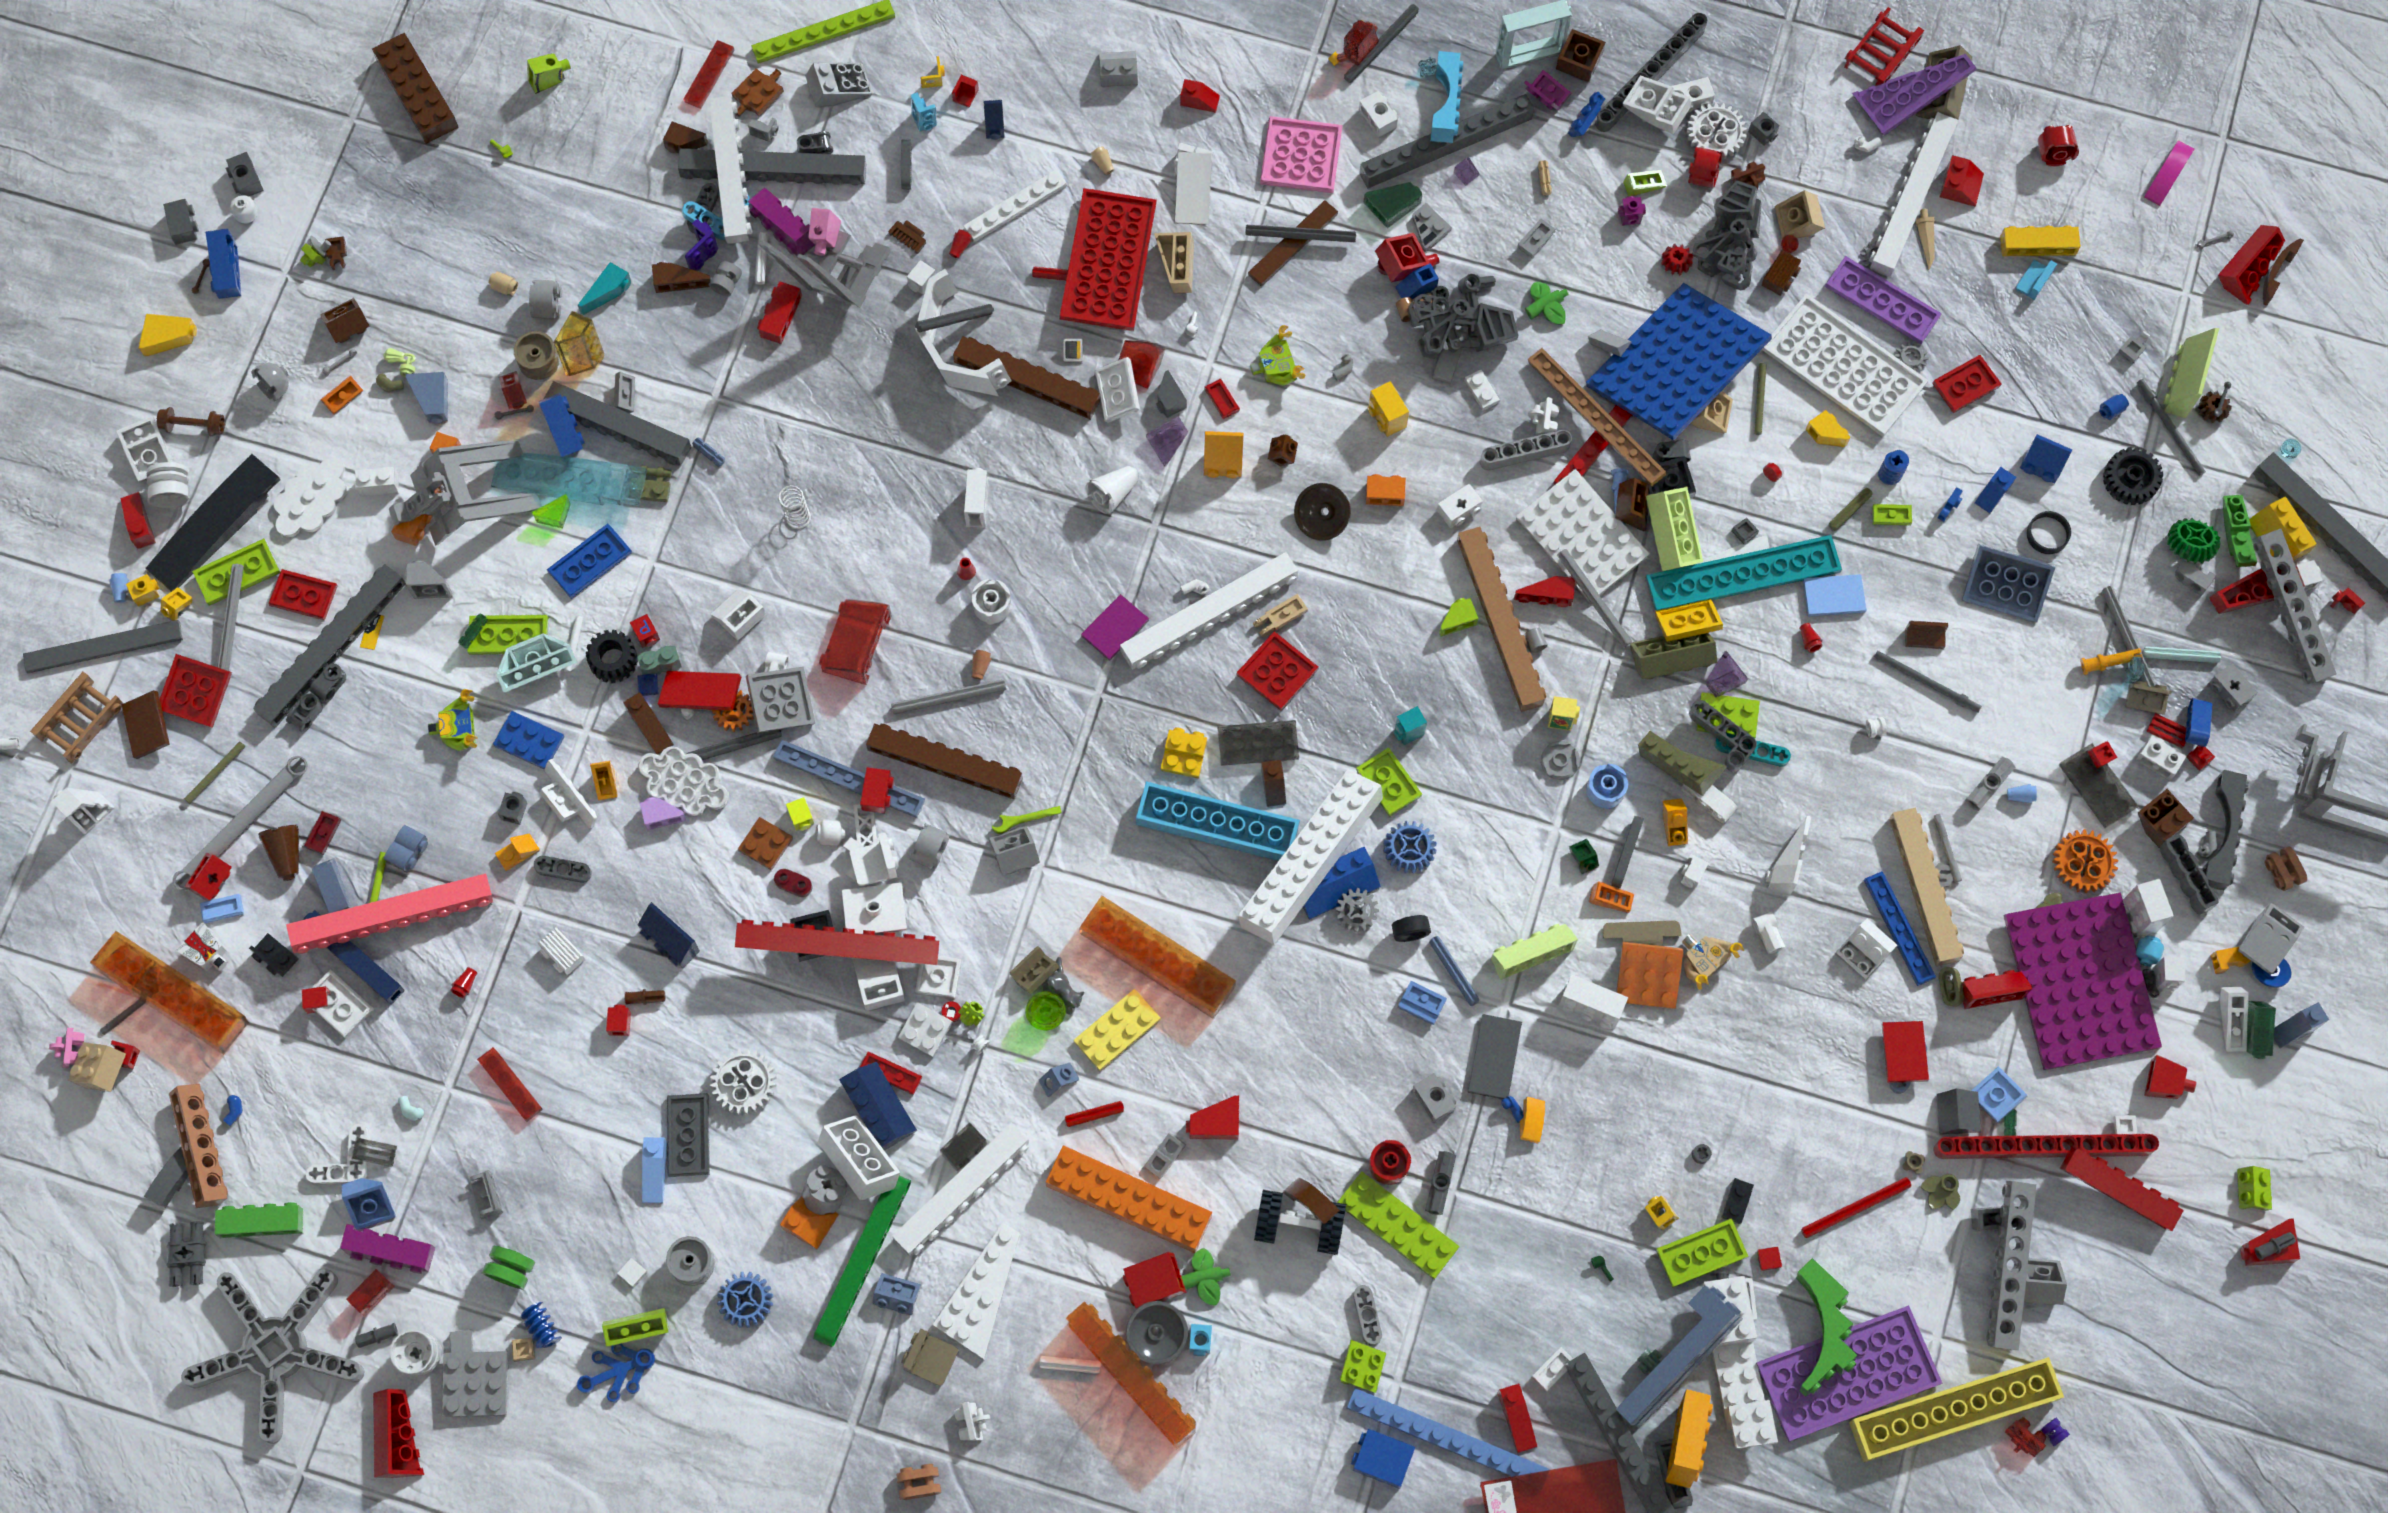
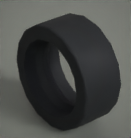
(1411, 928)

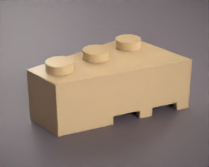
(1178, 259)

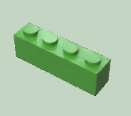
(259, 1220)

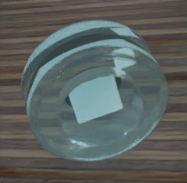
(2290, 448)

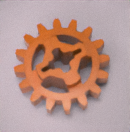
(738, 716)

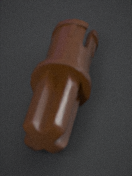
(645, 997)

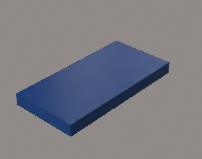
(589, 561)

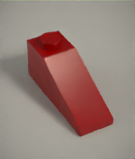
(137, 521)
(1517, 1417)

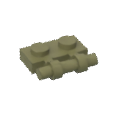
(658, 489)

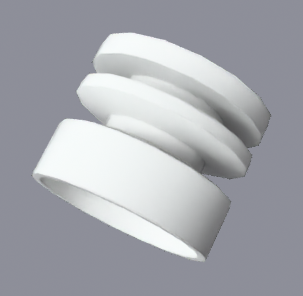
(167, 485)
(404, 1350)

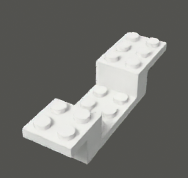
(1738, 1374)

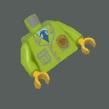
(1277, 361)

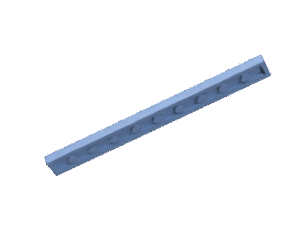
(1441, 1435)

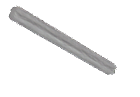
(1594, 598)
(230, 616)
(2125, 630)
(948, 696)

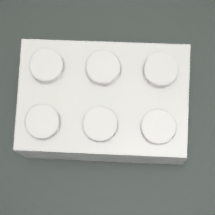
(2147, 908)
(1593, 1002)

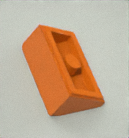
(341, 394)

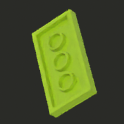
(215, 576)
(506, 631)
(1702, 1253)

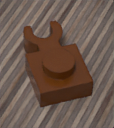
(337, 251)

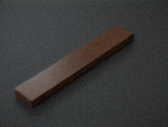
(1290, 247)

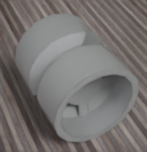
(725, 278)

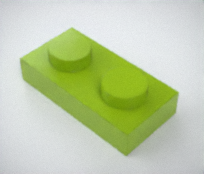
(1891, 514)

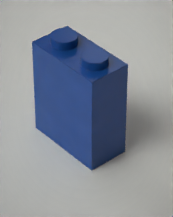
(1382, 1458)

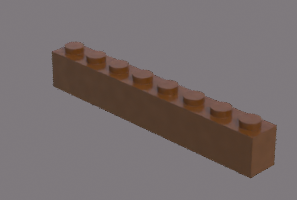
(1030, 378)
(944, 761)

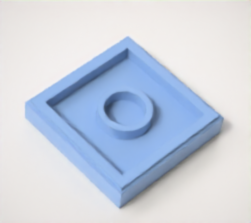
(1999, 1094)

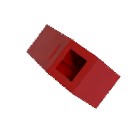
(1554, 590)

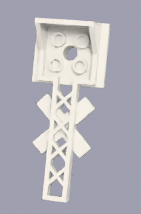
(888, 897)

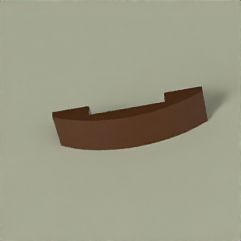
(2270, 285)
(1311, 1199)

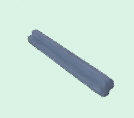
(1454, 970)

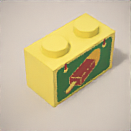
(1563, 713)

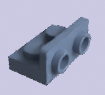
(896, 1294)

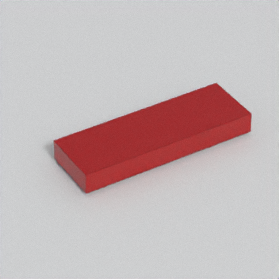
(895, 1074)

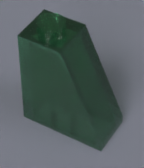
(1393, 202)
(2260, 1029)

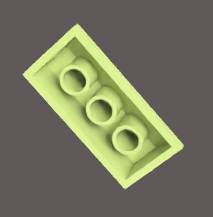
(1674, 528)
(1533, 951)

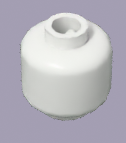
(243, 209)
(829, 832)

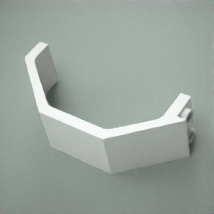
(984, 380)

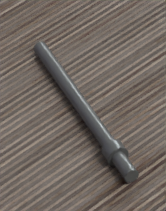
(2150, 396)
(1962, 699)

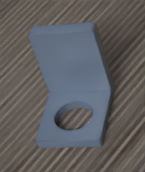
(1060, 1076)

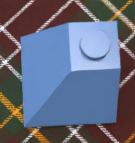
(367, 1202)

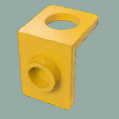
(937, 78)

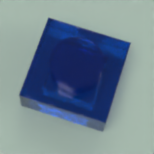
(648, 684)

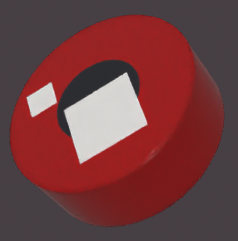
(950, 1011)

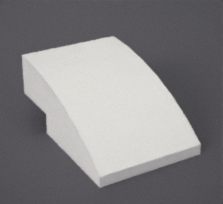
(1657, 104)
(144, 446)

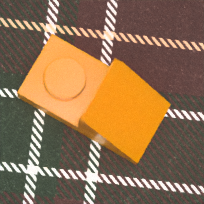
(517, 851)

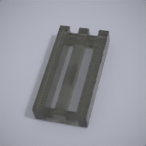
(392, 1148)

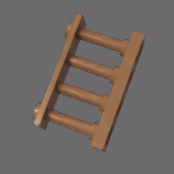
(62, 706)

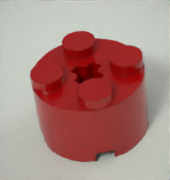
(2058, 145)
(1705, 167)
(1400, 1158)

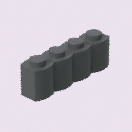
(2186, 869)

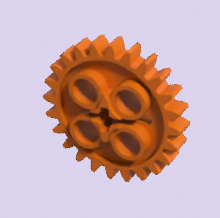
(2102, 866)

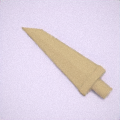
(1926, 232)

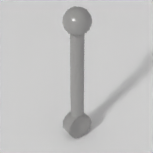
(2201, 243)
(326, 370)

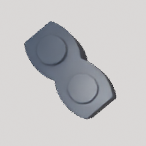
(406, 848)

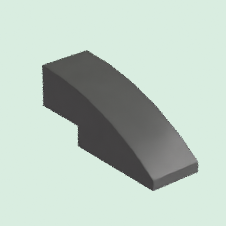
(168, 1180)
(1677, 1495)

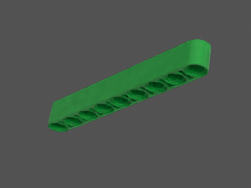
(860, 1263)

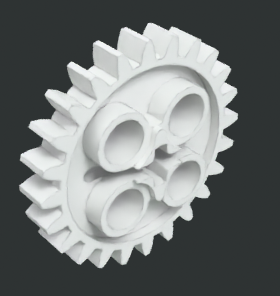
(1701, 123)
(728, 1092)

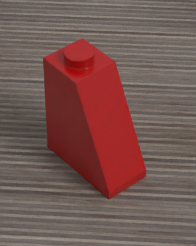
(1216, 1121)
(2288, 1255)

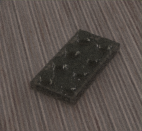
(1258, 742)
(2098, 787)

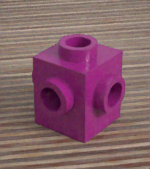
(1631, 210)

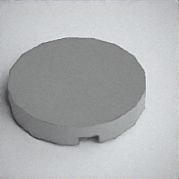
(1560, 760)

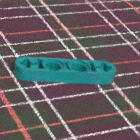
(1769, 747)

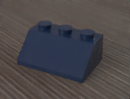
(667, 936)

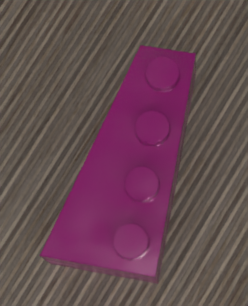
(387, 1249)

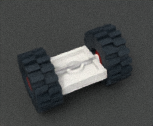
(1269, 1218)

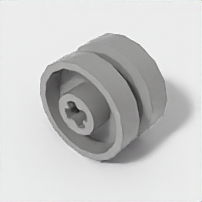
(684, 1250)

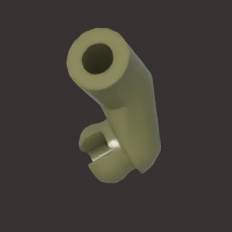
(388, 385)

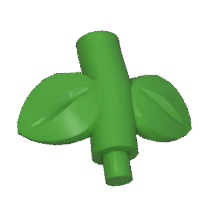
(1547, 303)
(1205, 1277)

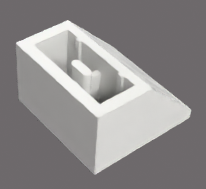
(739, 613)
(1866, 948)

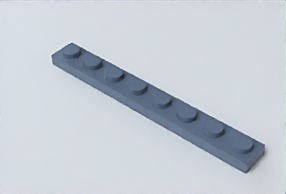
(843, 776)

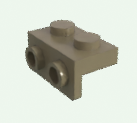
(2147, 698)
(1033, 970)

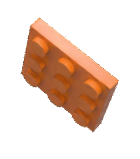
(1649, 974)

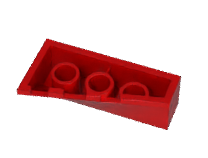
(2251, 262)
(393, 1436)

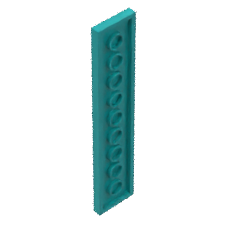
(1744, 573)

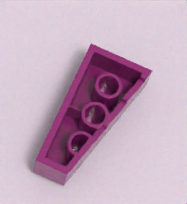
(781, 222)

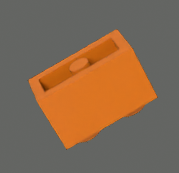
(1385, 490)

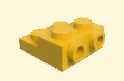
(1184, 753)

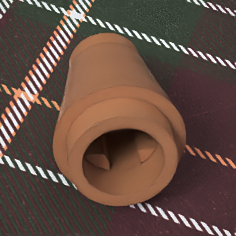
(980, 663)

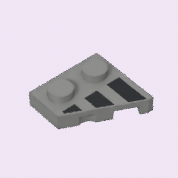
(1430, 226)

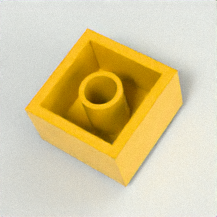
(1388, 409)

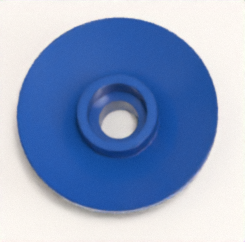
(2279, 977)

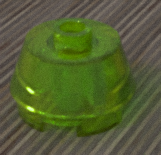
(1045, 1011)

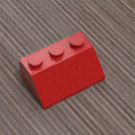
(1995, 989)

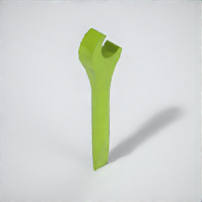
(1011, 821)

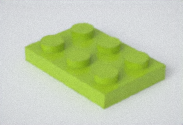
(1739, 710)
(1396, 784)

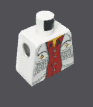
(203, 949)

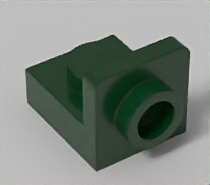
(1585, 856)

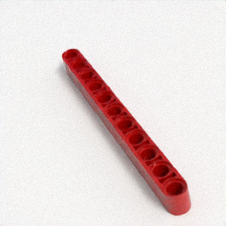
(2037, 1150)

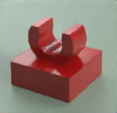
(2200, 757)

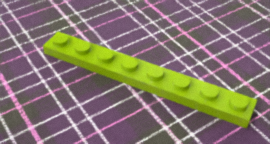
(823, 31)

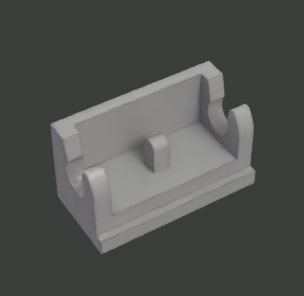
(486, 1194)

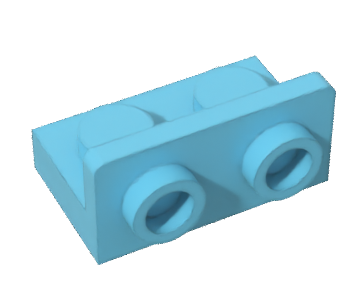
(923, 116)

